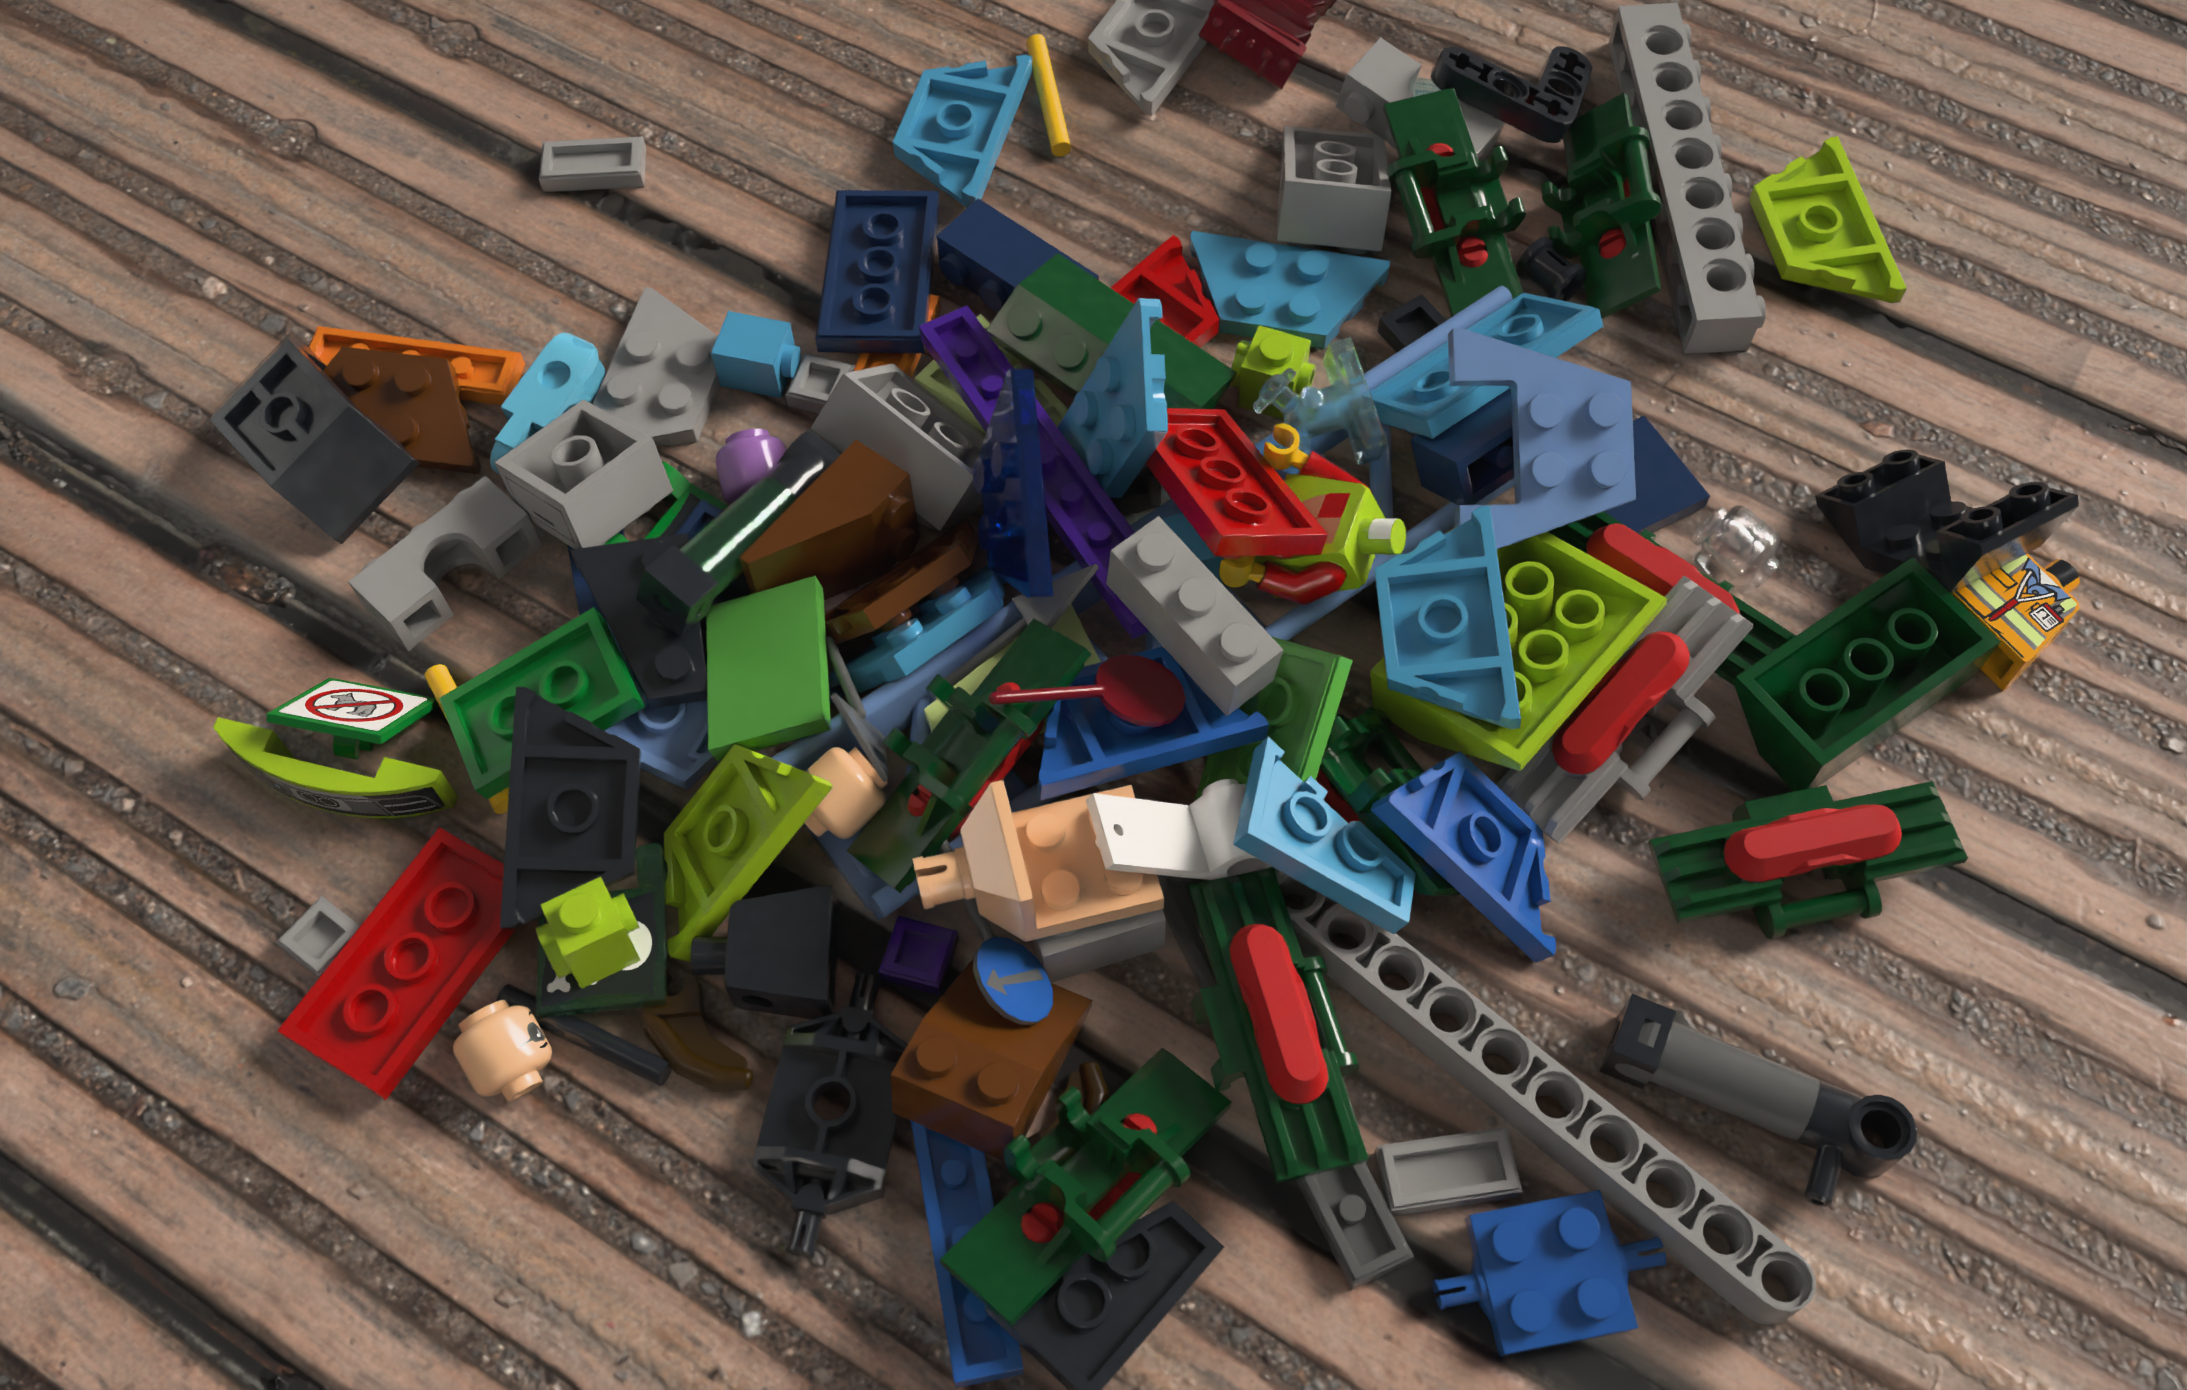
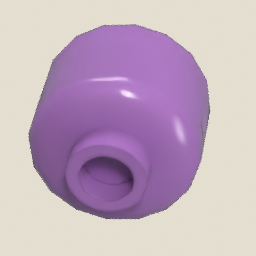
(746, 460)

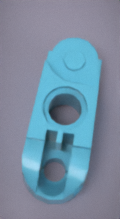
(553, 384)

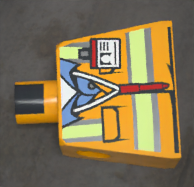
(2023, 609)

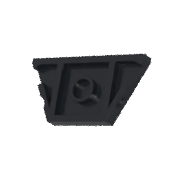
(567, 807)

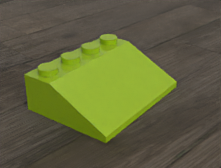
(1565, 632)

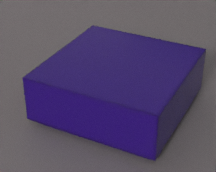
(919, 955)

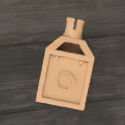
(1035, 869)

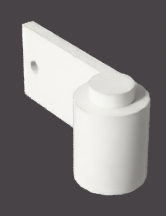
(1173, 837)

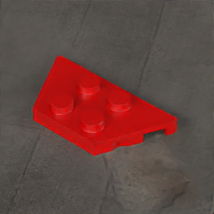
(1168, 278)

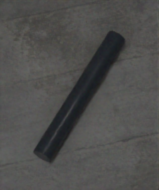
(594, 1039)

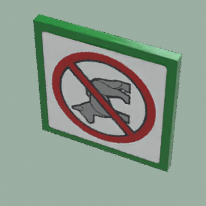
(352, 713)

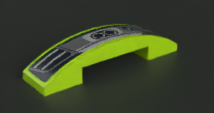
(395, 792)

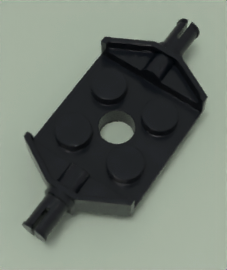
(838, 1161)

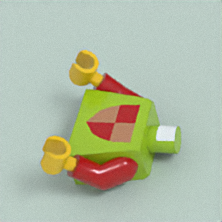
(1345, 512)

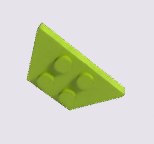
(1825, 228)
(731, 837)

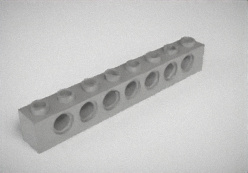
(1697, 224)

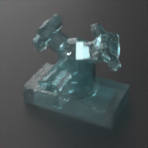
(1337, 407)

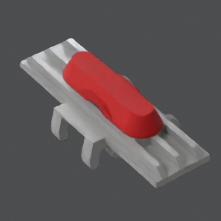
(1658, 669)

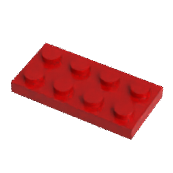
(1231, 489)
(405, 966)

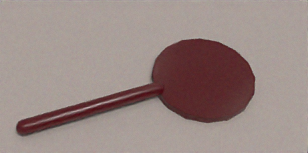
(1127, 686)

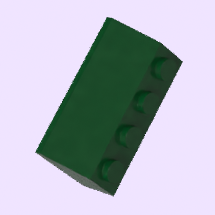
(1067, 318)
(1860, 675)

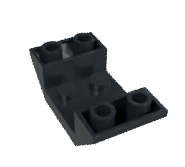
(312, 440)
(1908, 512)

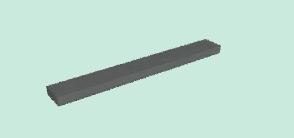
(1342, 1200)

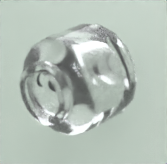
(1736, 547)

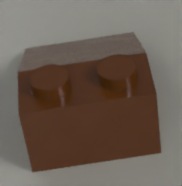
(840, 528)
(979, 1072)

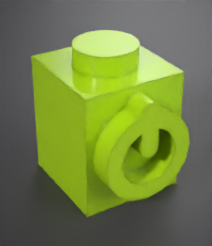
(1268, 355)
(588, 933)

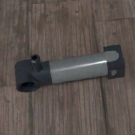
(1762, 1092)

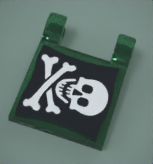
(635, 985)

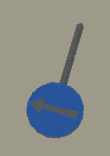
(1008, 972)

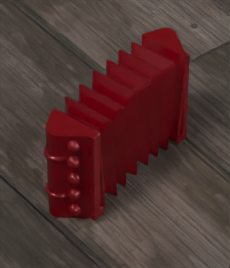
(1264, 33)

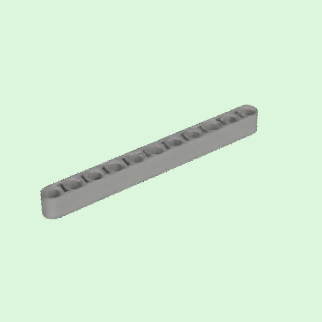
(1564, 1139)

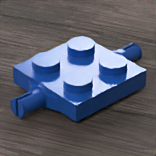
(1550, 1273)

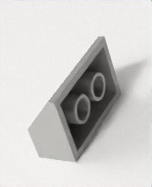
(912, 431)

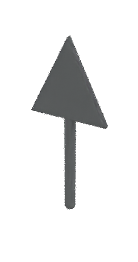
(1043, 609)
(855, 714)

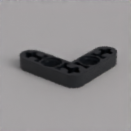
(1537, 109)

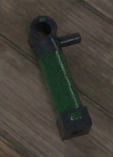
(686, 580)

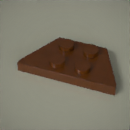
(412, 400)
(887, 598)

